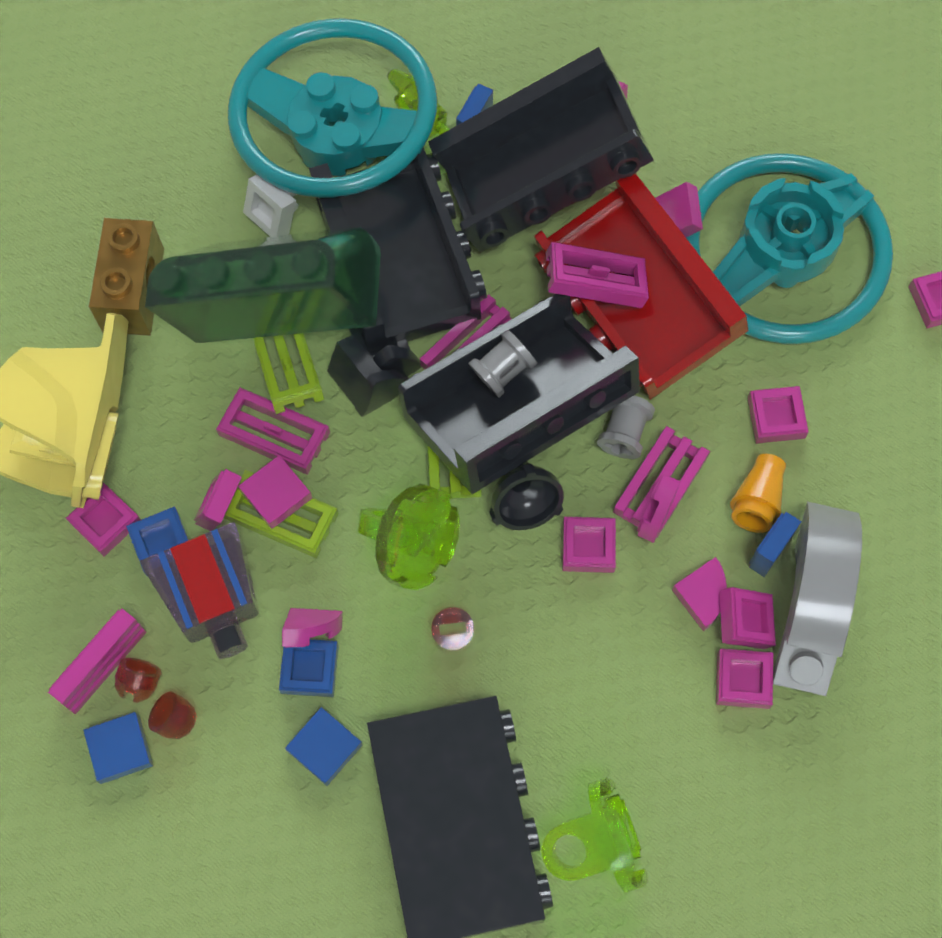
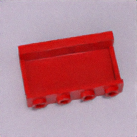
(687, 306)

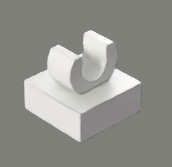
(269, 206)

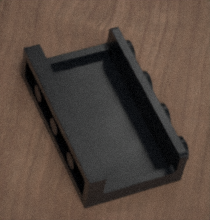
(541, 150)
(423, 257)
(491, 435)
(458, 821)

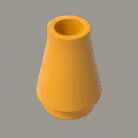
(759, 498)

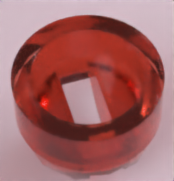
(452, 641)
(137, 678)
(172, 716)

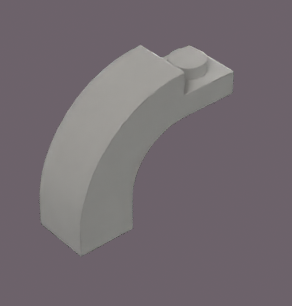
(822, 598)

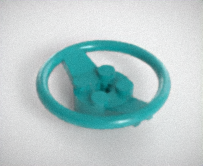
(331, 116)
(772, 253)

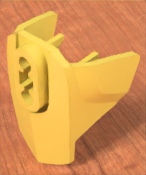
(62, 414)

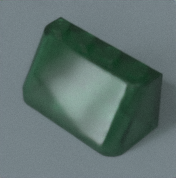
(269, 286)

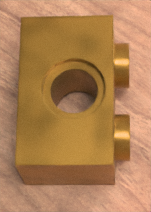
(122, 272)

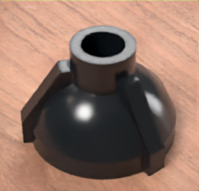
(526, 498)

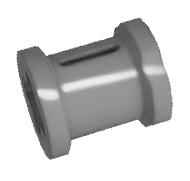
(503, 363)
(626, 428)

